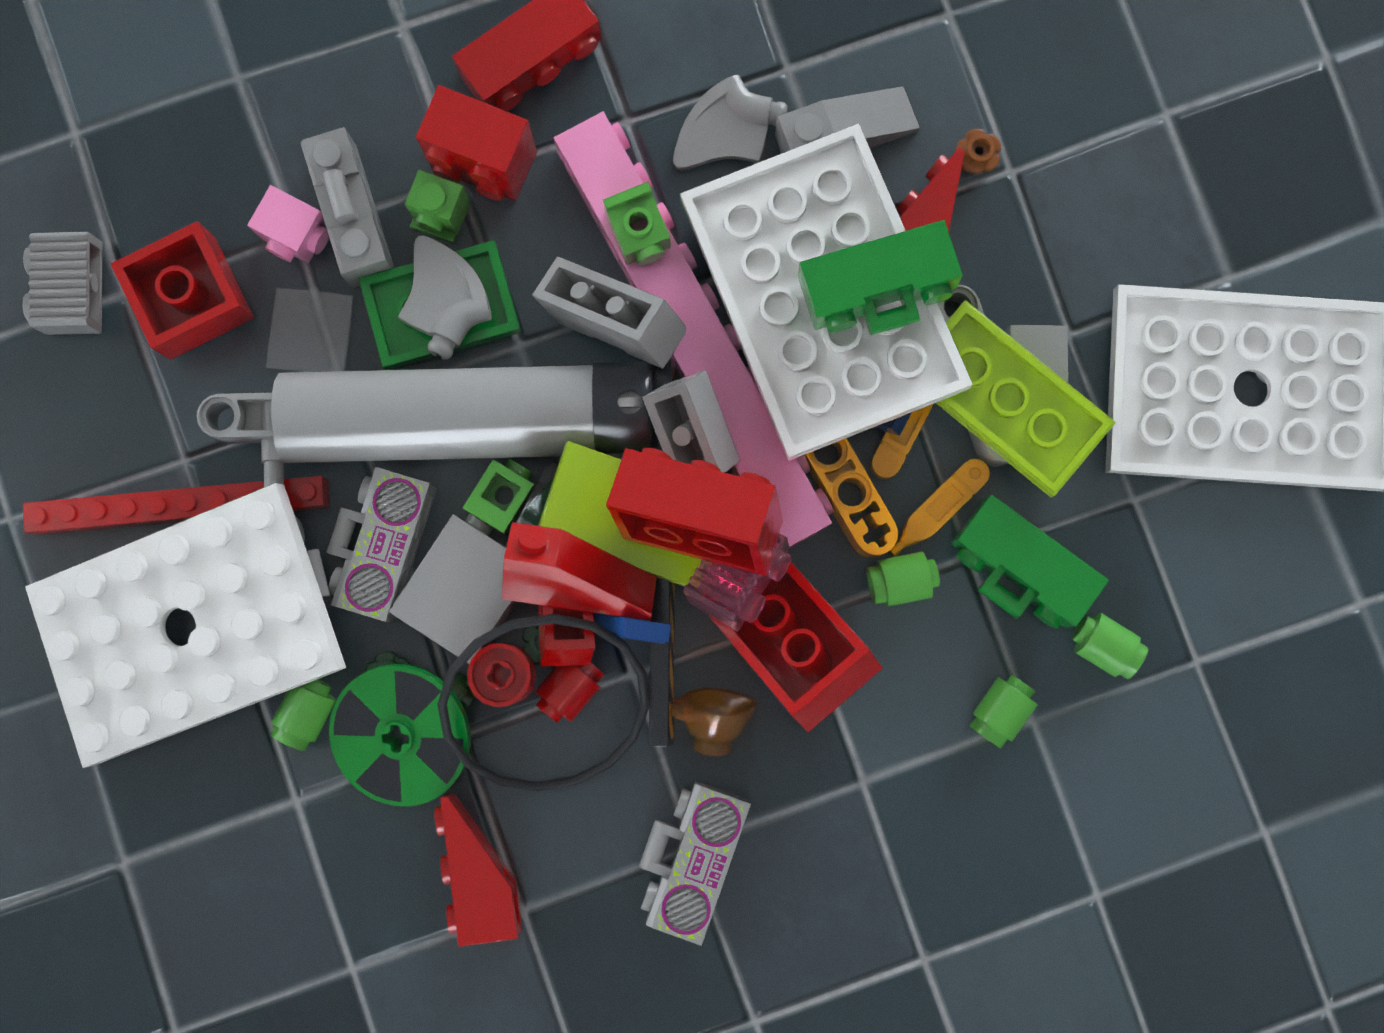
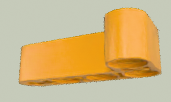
(850, 470)

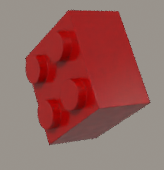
(477, 144)
(182, 291)

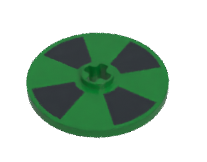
(374, 759)

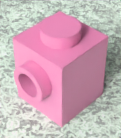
(289, 226)

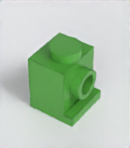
(437, 206)
(629, 207)
(484, 501)

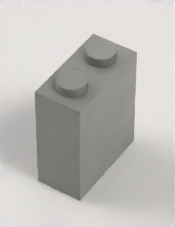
(457, 587)

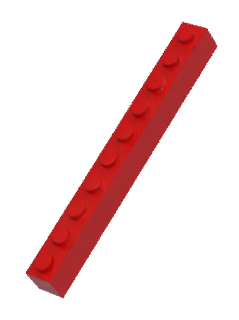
(158, 506)

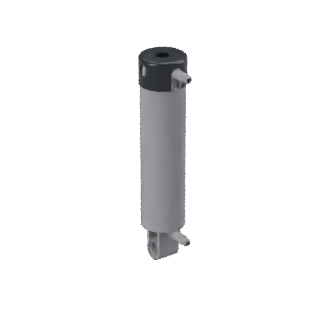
(438, 414)

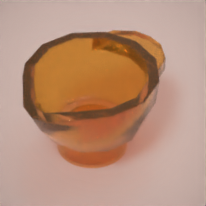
(713, 718)

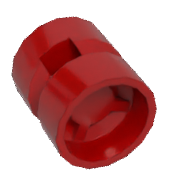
(501, 674)

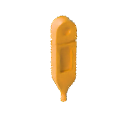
(893, 448)
(943, 503)

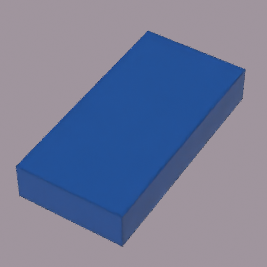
(634, 628)

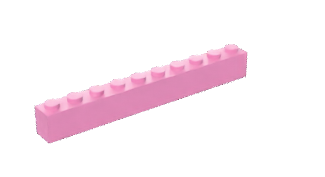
(601, 168)

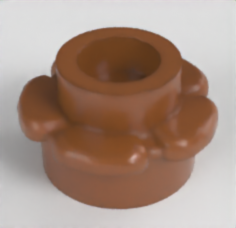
(989, 144)

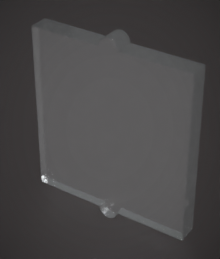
(309, 331)

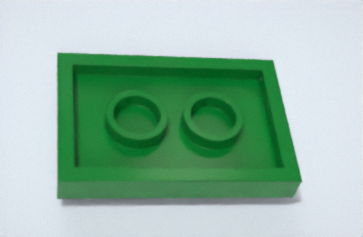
(403, 345)

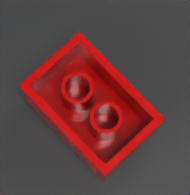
(696, 510)
(803, 650)

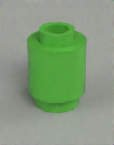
(902, 579)
(1109, 645)
(1003, 710)
(302, 714)

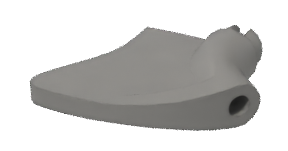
(726, 125)
(444, 297)

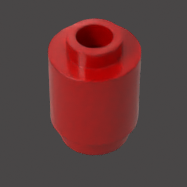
(568, 690)

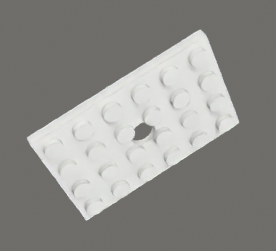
(754, 236)
(1177, 399)
(253, 612)

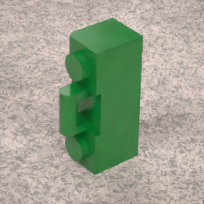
(877, 273)
(1029, 558)

